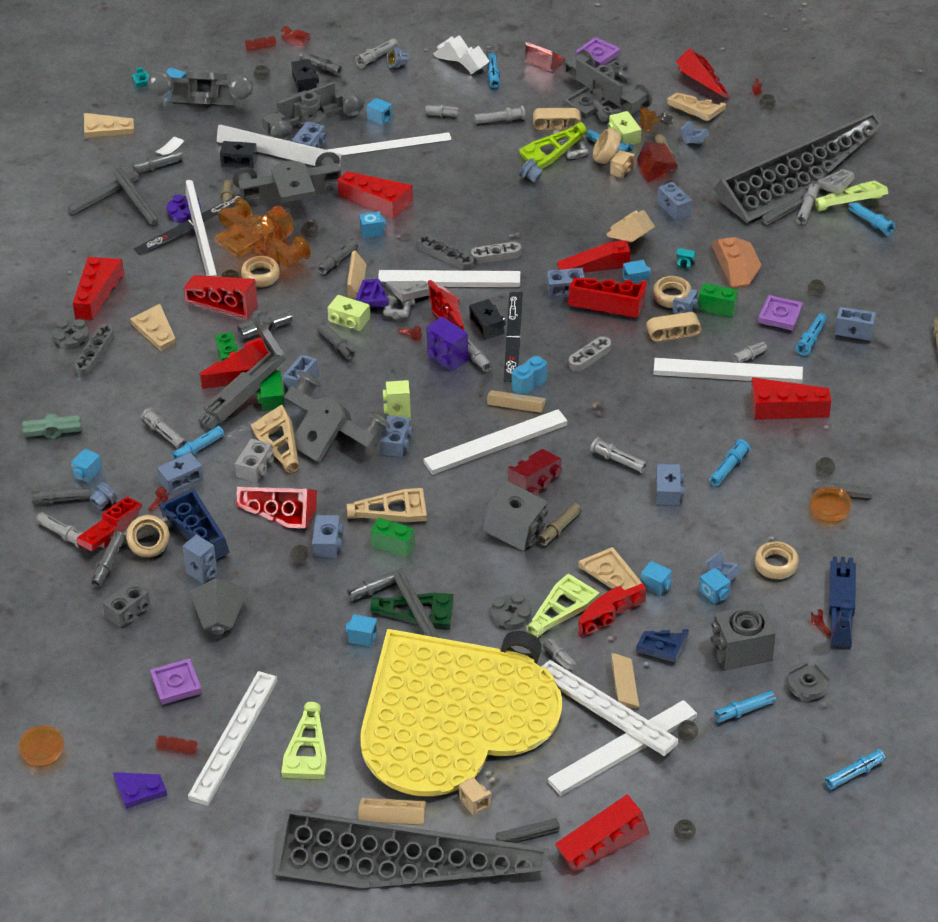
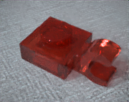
(297, 37)

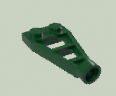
(440, 614)

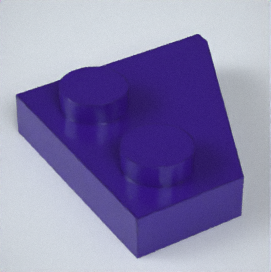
(372, 293)
(139, 787)

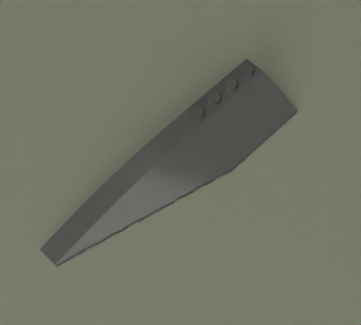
(789, 173)
(392, 855)

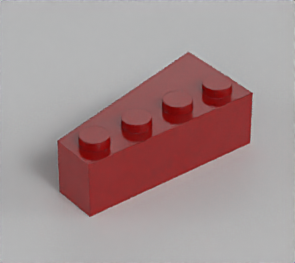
(375, 193)

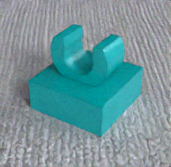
(140, 78)
(685, 255)

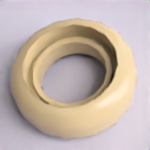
(606, 146)
(261, 262)
(670, 282)
(147, 520)
(776, 548)

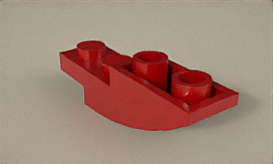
(114, 519)
(603, 610)

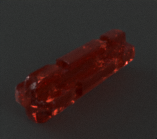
(260, 42)
(176, 744)

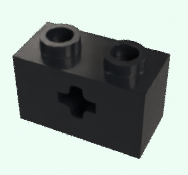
(304, 75)
(238, 154)
(487, 319)

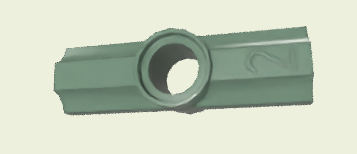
(51, 426)

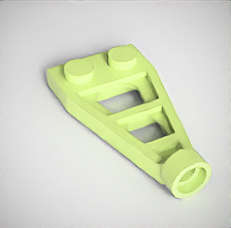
(867, 190)
(572, 589)
(304, 766)

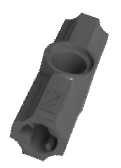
(275, 319)

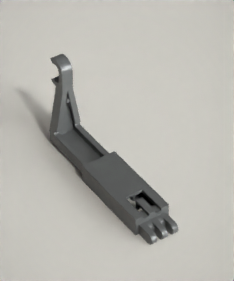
(246, 383)

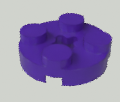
(175, 207)

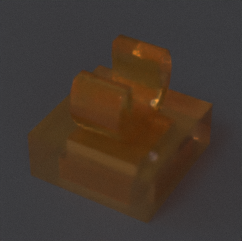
(648, 118)

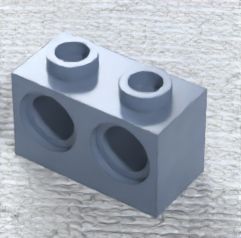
(311, 135)
(560, 280)
(396, 439)

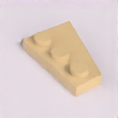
(692, 106)
(104, 125)
(155, 327)
(609, 569)

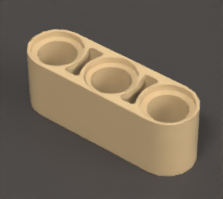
(555, 118)
(673, 326)

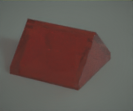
(542, 58)
(655, 160)

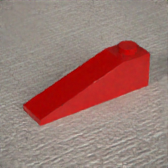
(700, 69)
(601, 258)
(445, 304)
(224, 372)
(283, 505)

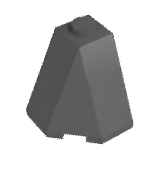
(218, 604)

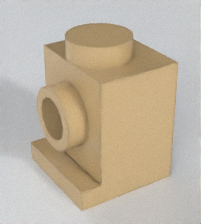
(622, 163)
(475, 796)

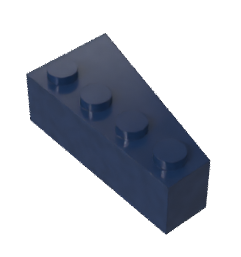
(191, 518)

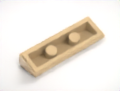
(356, 275)
(516, 401)
(624, 681)
(392, 811)

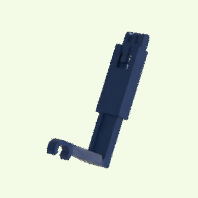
(842, 596)

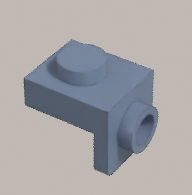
(693, 135)
(687, 305)
(728, 569)

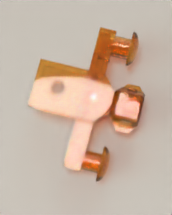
(260, 234)

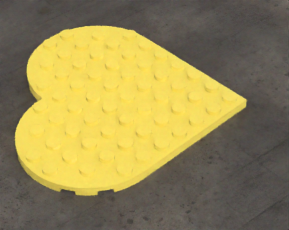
(449, 706)

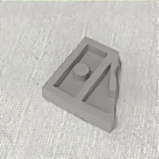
(837, 181)
(408, 289)

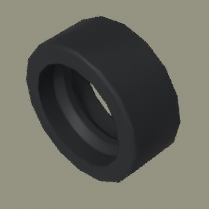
(525, 640)

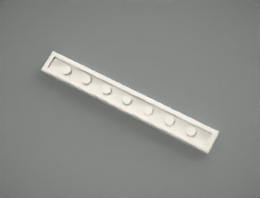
(272, 145)
(200, 229)
(454, 278)
(726, 370)
(495, 442)
(611, 710)
(232, 738)
(616, 751)

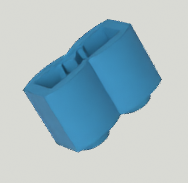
(529, 375)

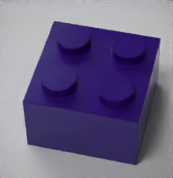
(447, 343)

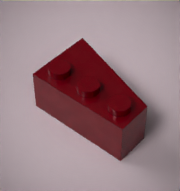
(536, 472)

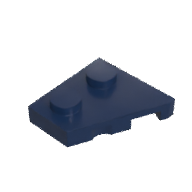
(662, 644)

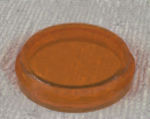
(830, 504)
(41, 745)

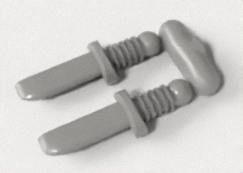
(574, 154)
(396, 313)

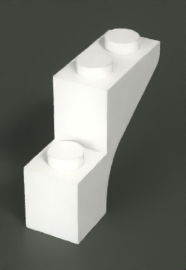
(457, 50)

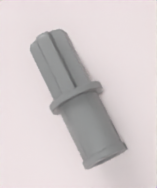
(442, 110)
(749, 352)
(559, 654)

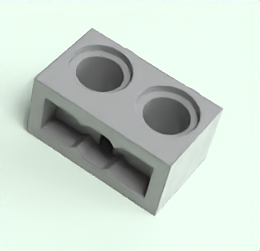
(254, 460)

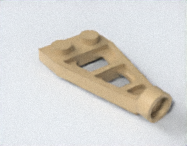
(269, 424)
(414, 506)

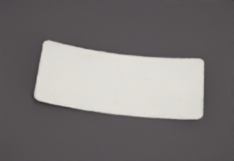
(171, 146)

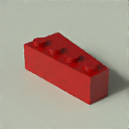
(95, 285)
(223, 294)
(608, 296)
(788, 400)
(603, 834)

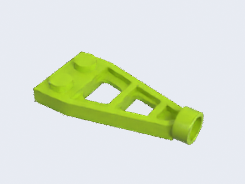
(533, 150)

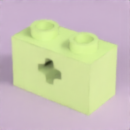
(626, 126)
(348, 312)
(397, 399)

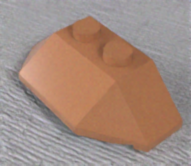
(737, 261)

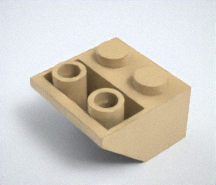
(631, 226)

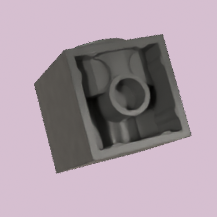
(515, 516)
(743, 637)

